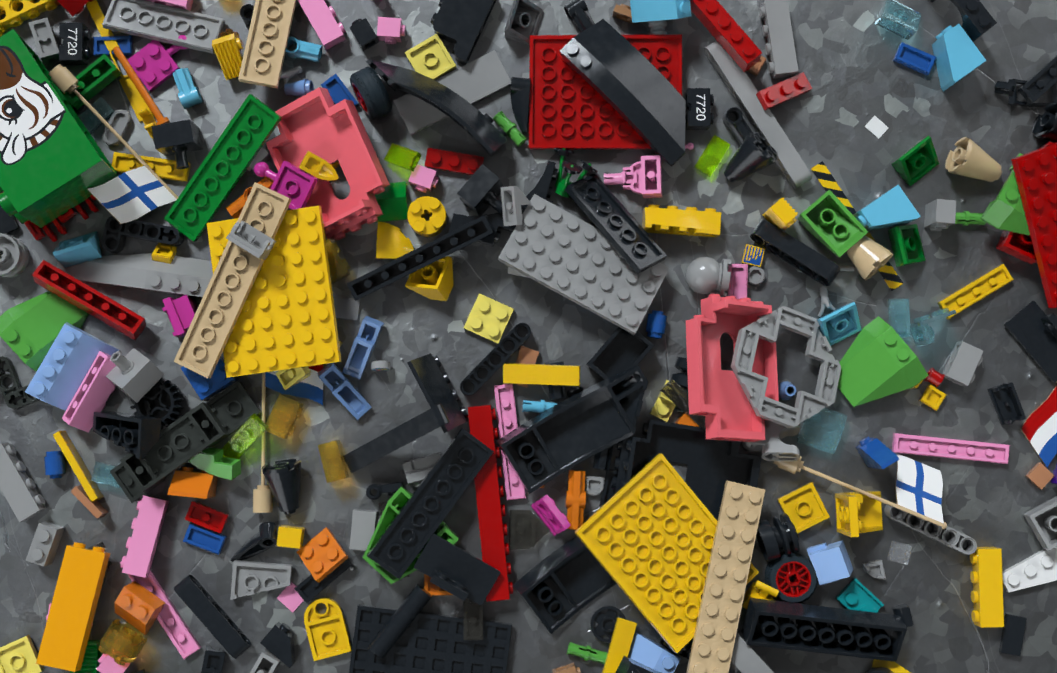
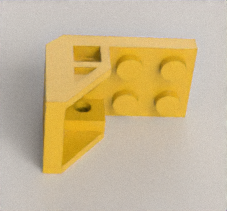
(857, 513)

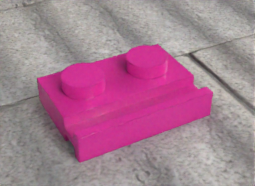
(550, 515)

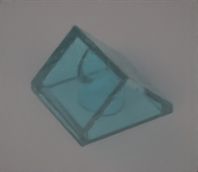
(898, 19)

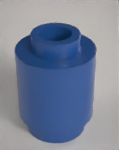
(656, 324)
(55, 464)

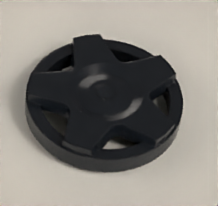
(606, 622)

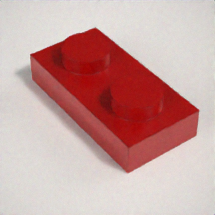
(206, 517)

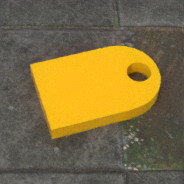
(326, 631)

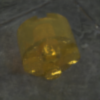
(122, 642)

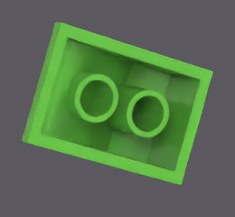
(832, 224)

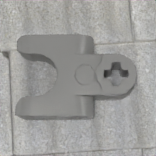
(773, 448)

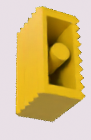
(229, 55)
(781, 214)

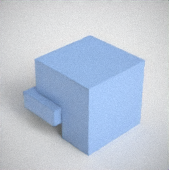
(830, 562)

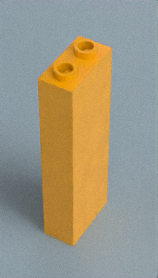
(73, 607)

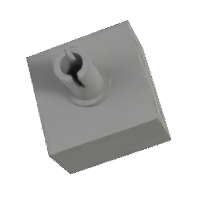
(134, 374)

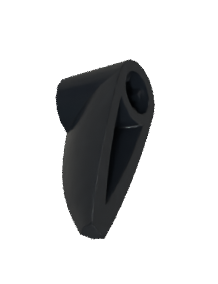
(520, 100)
(260, 542)

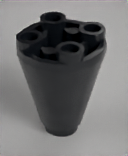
(750, 157)

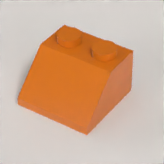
(193, 484)
(138, 606)

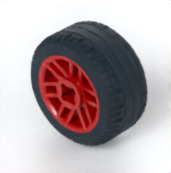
(370, 93)
(804, 579)

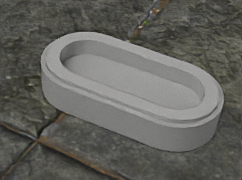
(120, 122)

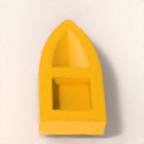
(318, 167)

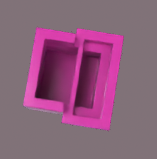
(180, 313)

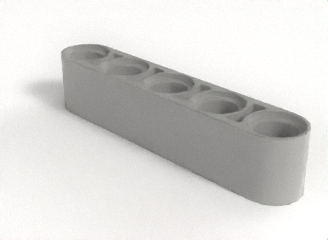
(937, 534)

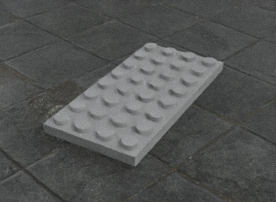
(580, 265)

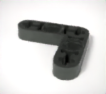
(16, 390)

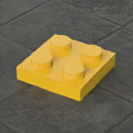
(803, 507)

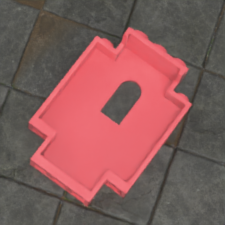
(334, 135)
(717, 391)

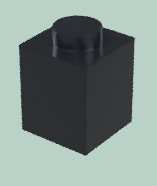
(364, 34)

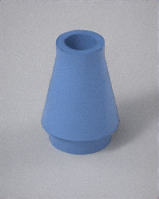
(299, 88)
(782, 389)

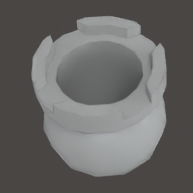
(707, 275)

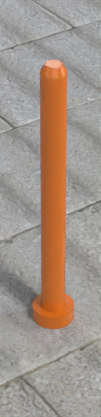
(140, 87)

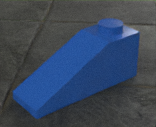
(875, 453)

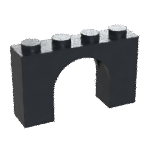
(974, 17)

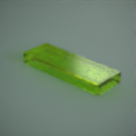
(244, 437)

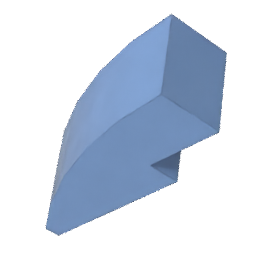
(363, 347)
(344, 390)

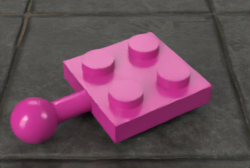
(154, 63)
(289, 182)

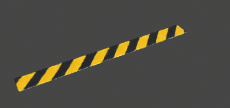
(828, 182)

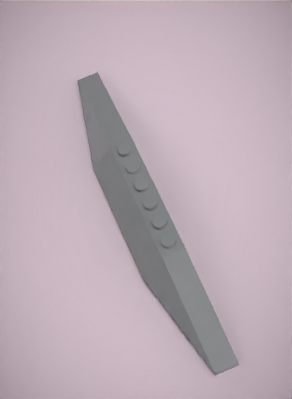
(180, 277)

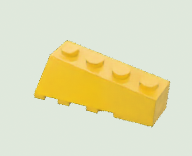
(681, 222)

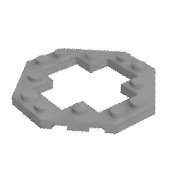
(755, 385)

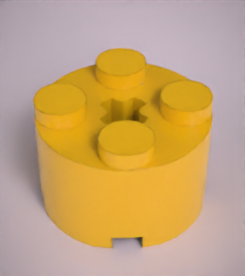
(417, 211)

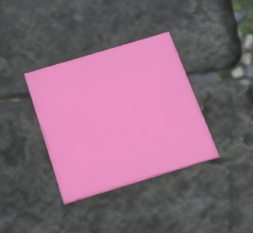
(290, 597)

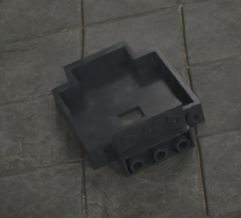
(707, 461)

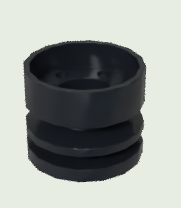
(779, 536)

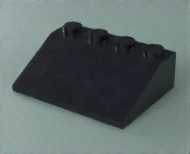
(436, 389)

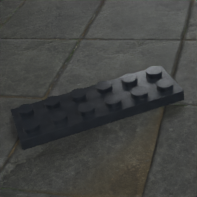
(616, 223)

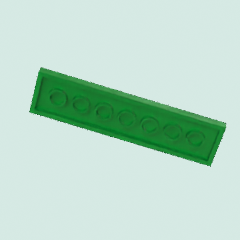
(223, 167)

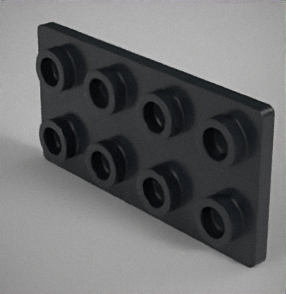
(1037, 336)
(456, 570)

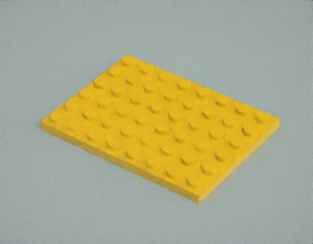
(291, 303)
(656, 548)

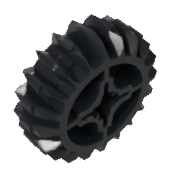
(152, 410)

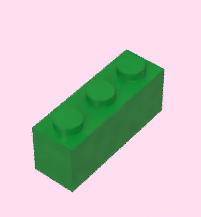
(93, 80)

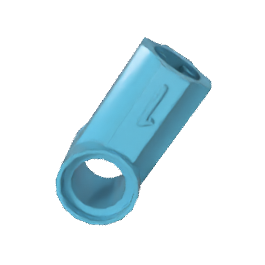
(304, 50)
(188, 92)

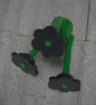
(570, 168)

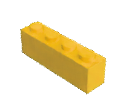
(987, 587)

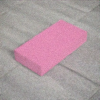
(738, 280)

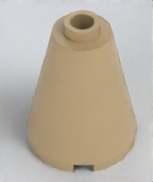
(972, 162)
(868, 257)

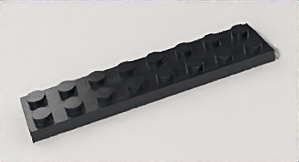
(430, 503)

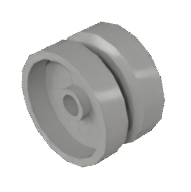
(13, 256)

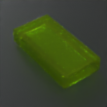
(712, 155)
(402, 157)

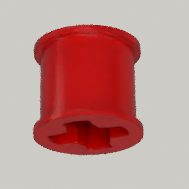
(934, 377)

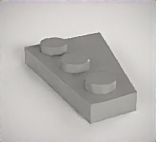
(257, 577)

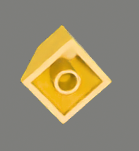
(433, 280)

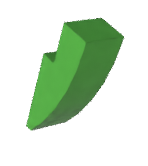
(213, 462)

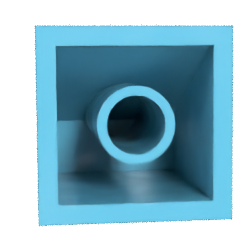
(659, 10)
(955, 55)
(887, 211)

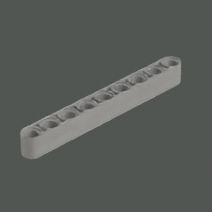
(761, 120)

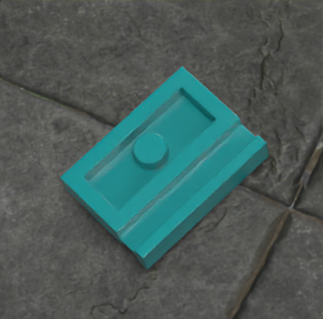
(858, 597)

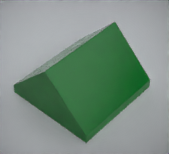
(917, 161)
(393, 202)
(906, 245)

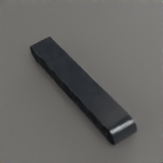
(396, 438)

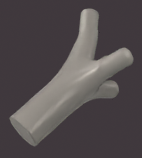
(290, 73)
(825, 302)

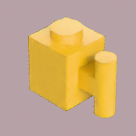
(760, 591)

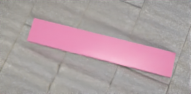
(508, 422)
(950, 448)
(170, 618)

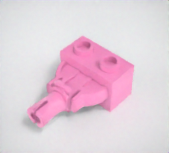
(641, 177)

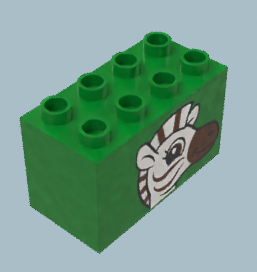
(44, 145)

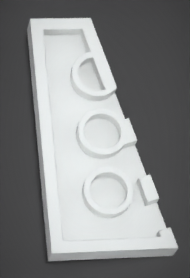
(1032, 571)

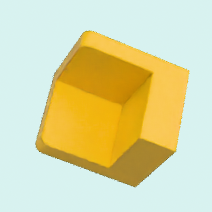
(290, 536)

